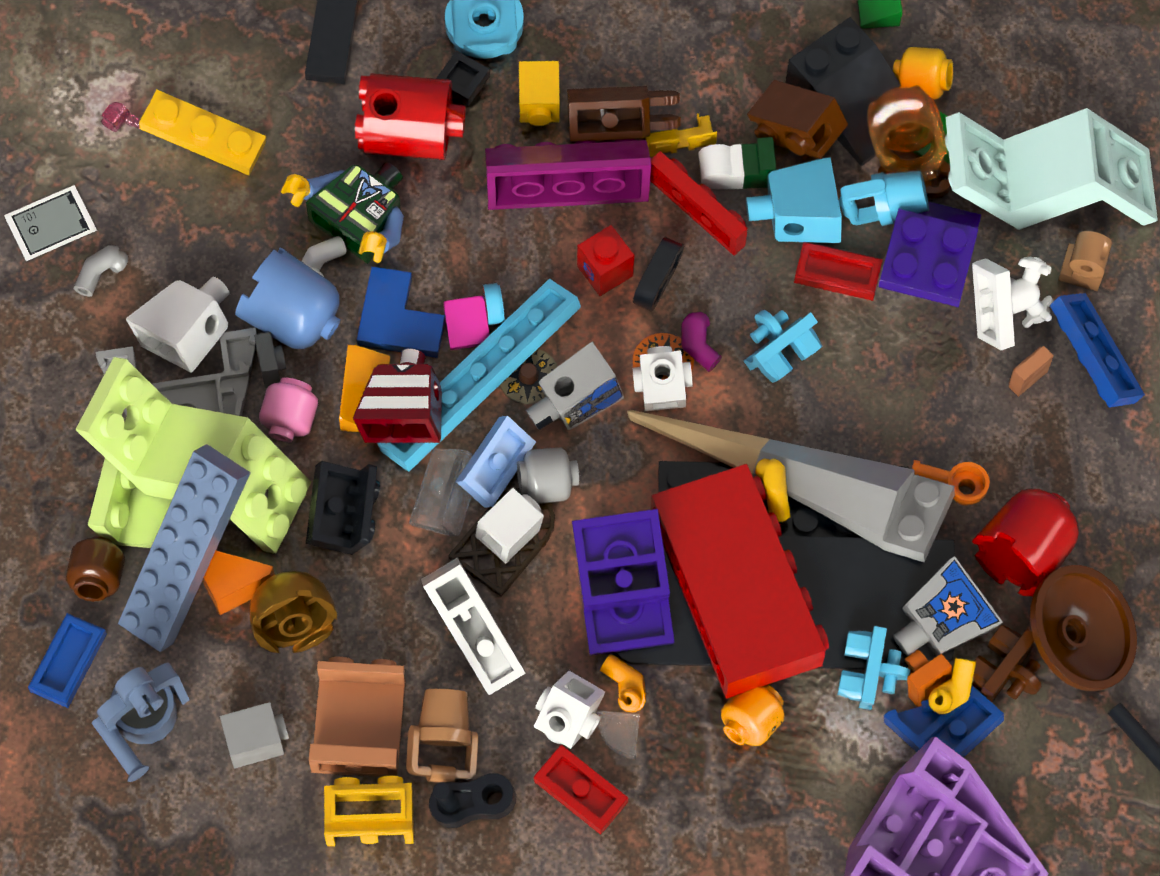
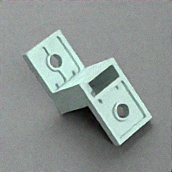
(1050, 169)

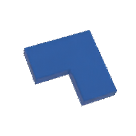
(389, 324)

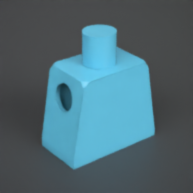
(800, 203)

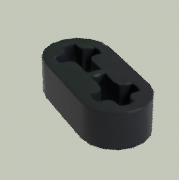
(658, 274)

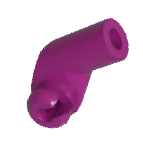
(694, 340)

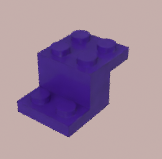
(930, 253)
(623, 582)

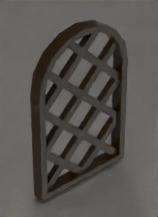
(518, 569)

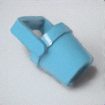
(890, 193)

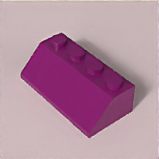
(567, 174)

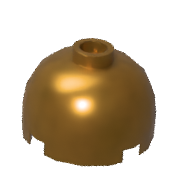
(291, 611)

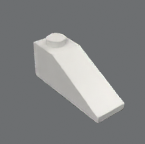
(472, 626)

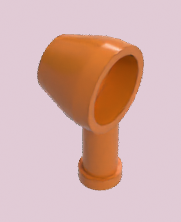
(962, 474)

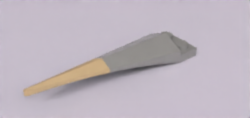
(865, 496)

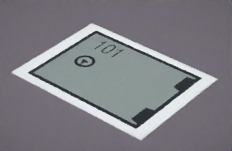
(50, 223)

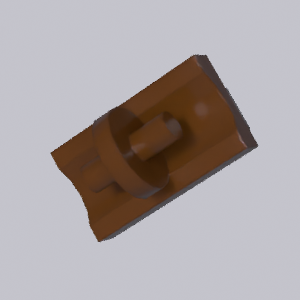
(1014, 650)

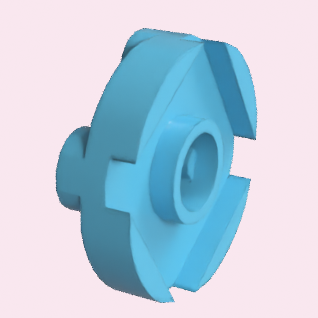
(485, 41)

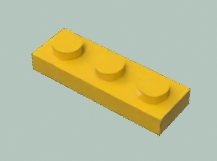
(202, 132)

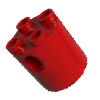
(419, 117)

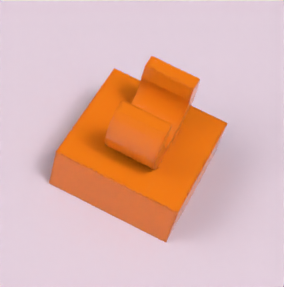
(925, 675)

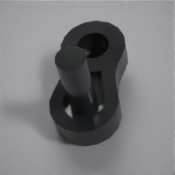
(460, 803)

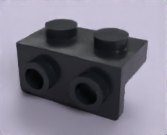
(342, 507)

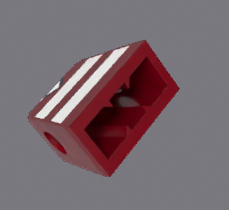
(401, 403)

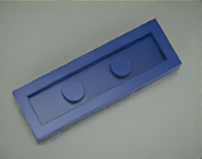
(1096, 350)

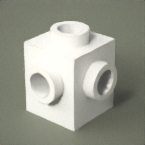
(664, 393)
(569, 710)

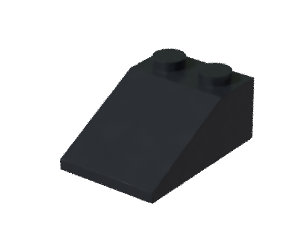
(851, 70)

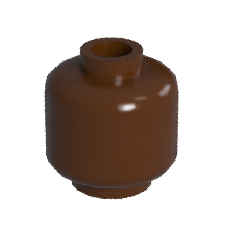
(95, 568)

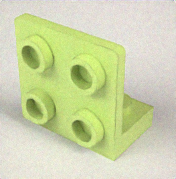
(124, 511)

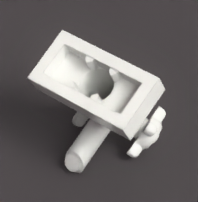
(1002, 296)

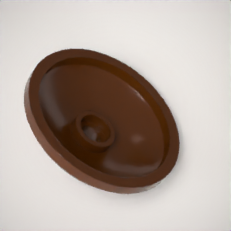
(1083, 628)

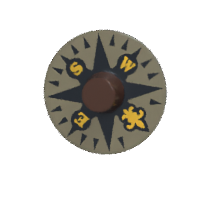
(523, 383)

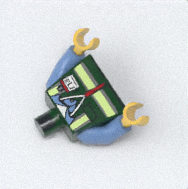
(354, 207)

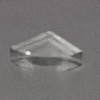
(619, 732)

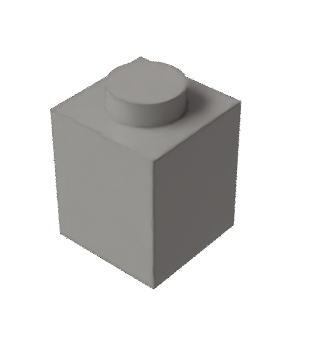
(254, 734)

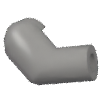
(96, 264)

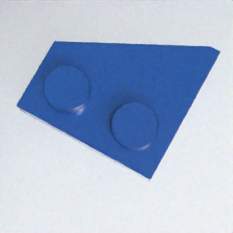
(958, 729)

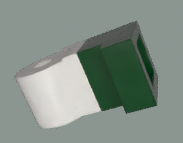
(737, 165)

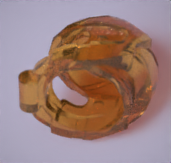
(906, 122)

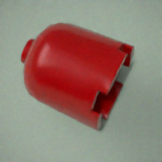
(1027, 539)

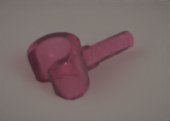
(116, 115)

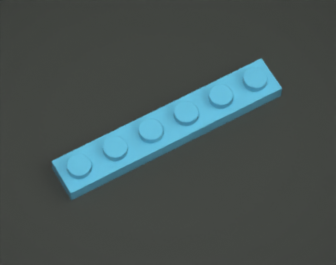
(493, 363)

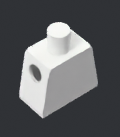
(182, 322)

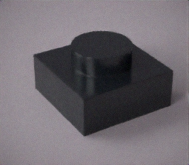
(466, 77)

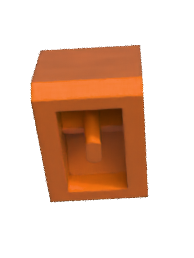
(233, 580)

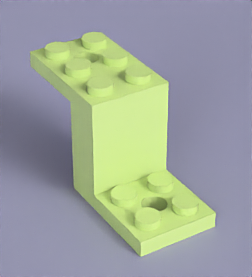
(160, 439)

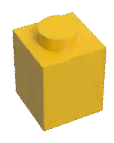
(539, 92)

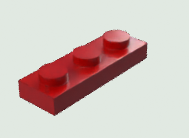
(698, 203)

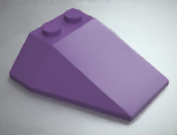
(939, 823)

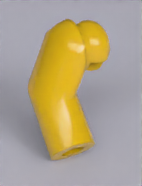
(773, 475)

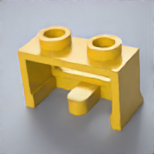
(368, 825)

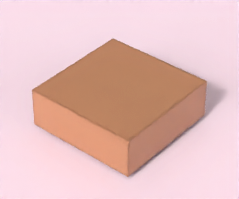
(1030, 370)

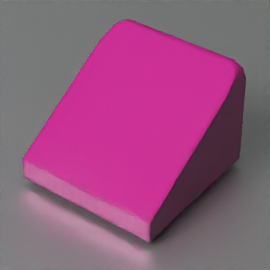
(466, 322)

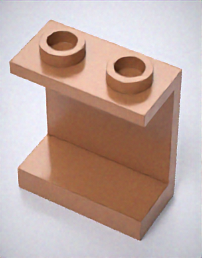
(358, 718)

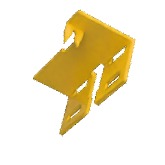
(675, 139)

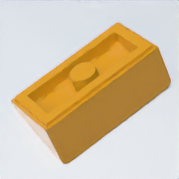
(357, 373)

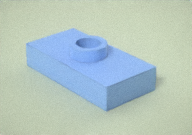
(495, 461)

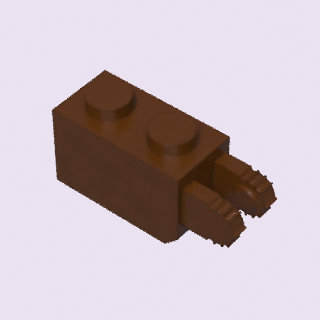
(618, 113)

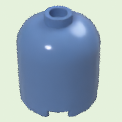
(291, 302)

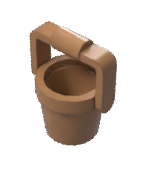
(443, 723)

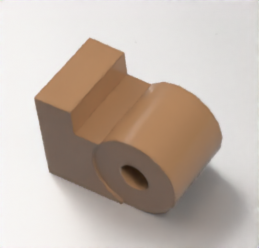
(1086, 260)

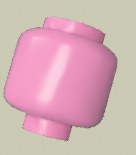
(288, 409)

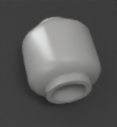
(547, 475)

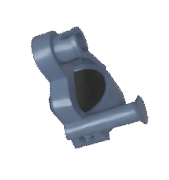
(141, 712)

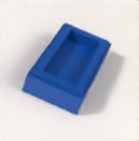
(67, 660)

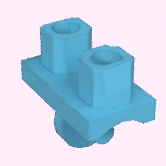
(769, 357)
(864, 686)

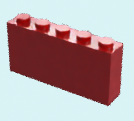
(739, 580)

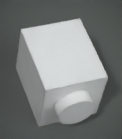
(510, 524)

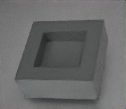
(270, 358)

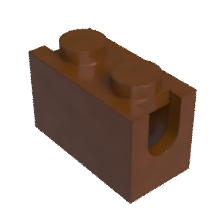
(798, 119)

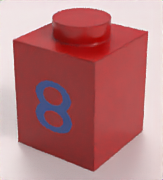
(605, 260)

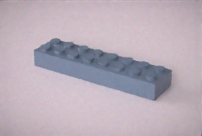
(183, 547)

